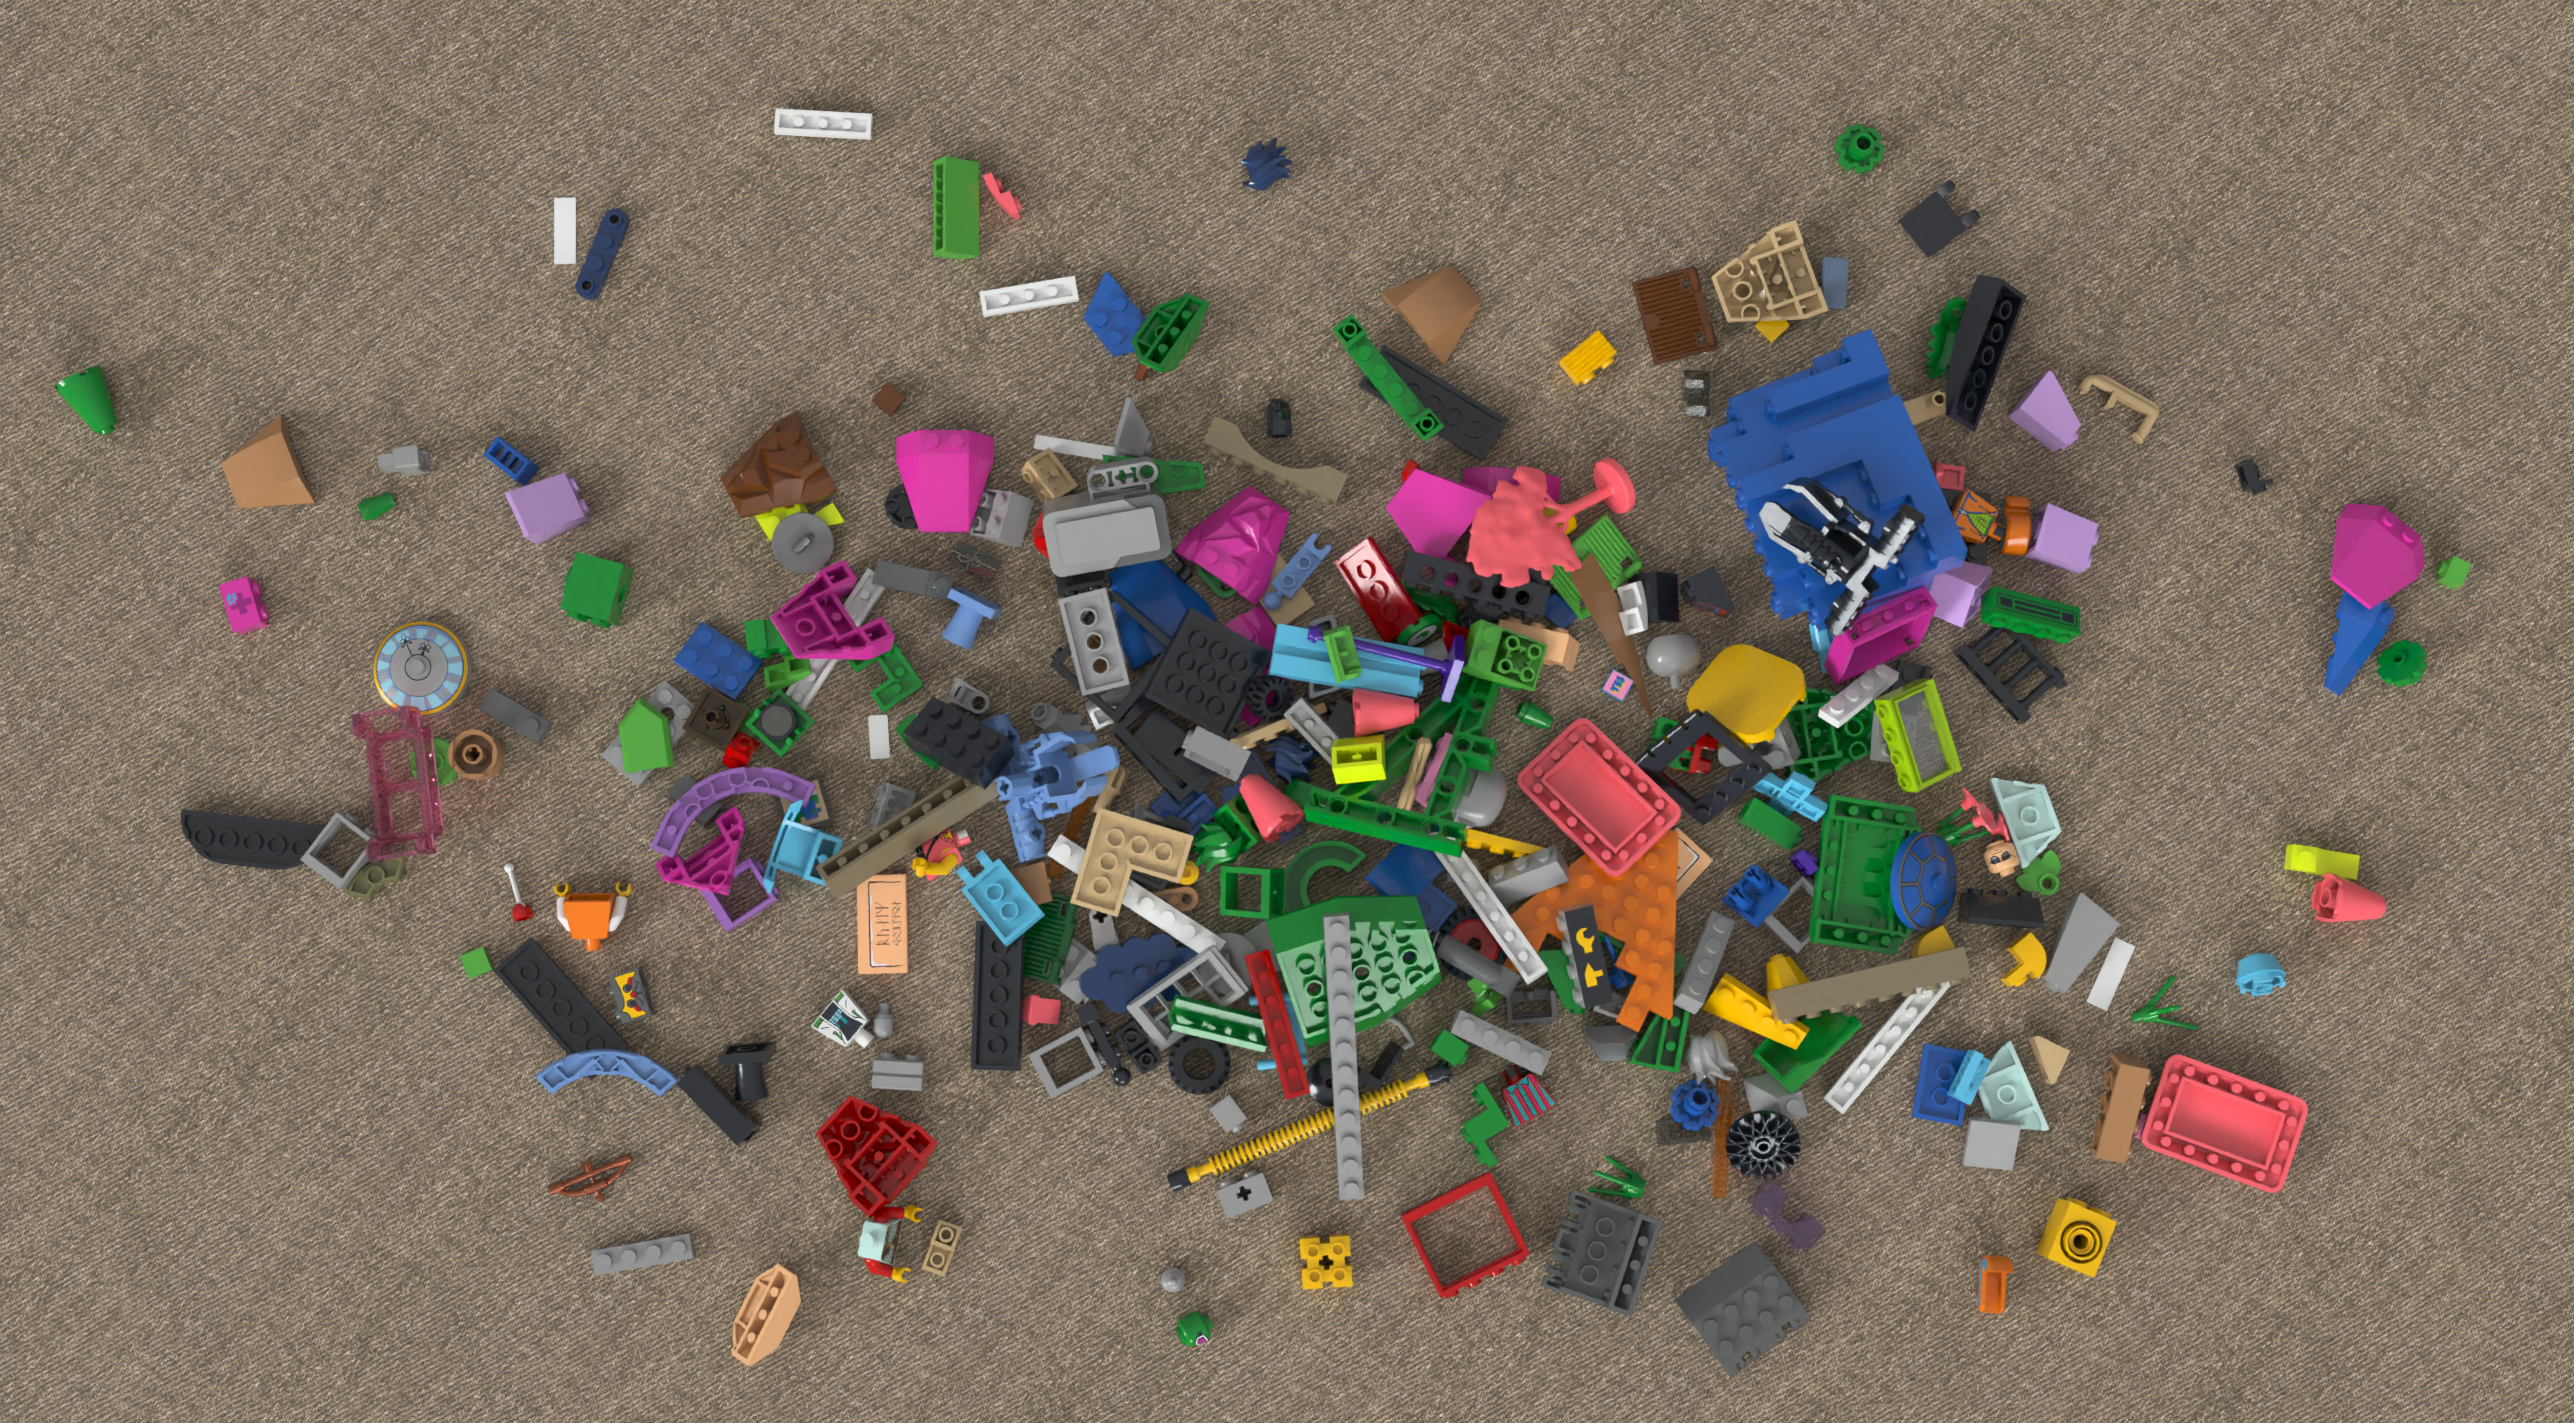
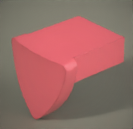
(1949, 476)
(1041, 1010)

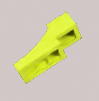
(2321, 861)

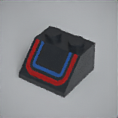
(1707, 593)

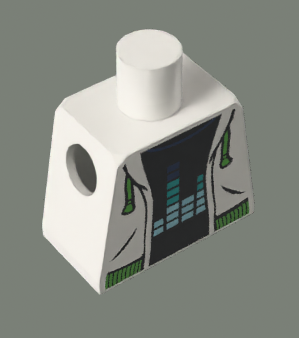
(844, 1021)

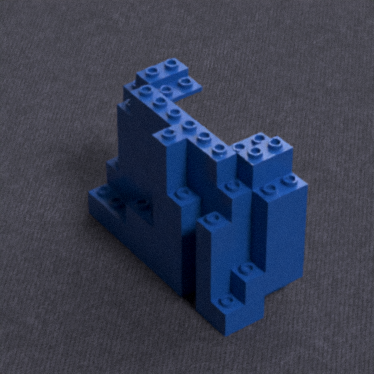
(1856, 441)

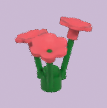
(1985, 818)

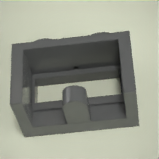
(1525, 995)

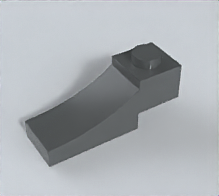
(913, 580)
(516, 716)

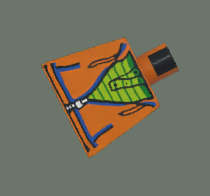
(1976, 518)

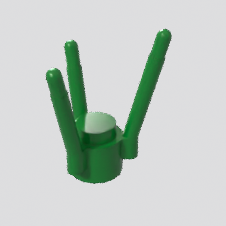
(1632, 1186)

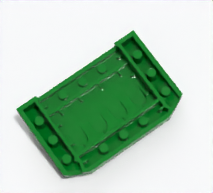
(1853, 878)

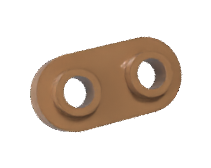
(1174, 898)

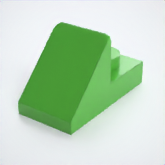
(1485, 998)

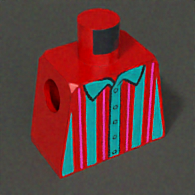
(1524, 1096)

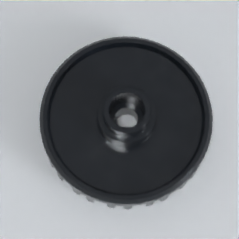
(1762, 1144)

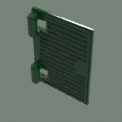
(1050, 940)

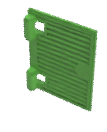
(1609, 550)

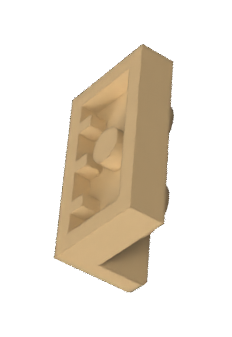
(1048, 476)

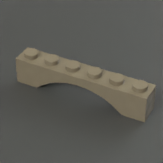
(1321, 481)

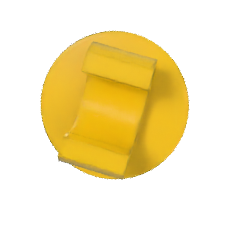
(1190, 873)

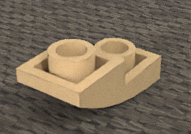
(942, 1248)

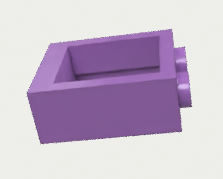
(721, 910)

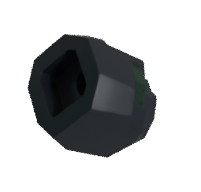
(1279, 419)

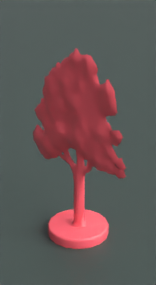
(1515, 535)

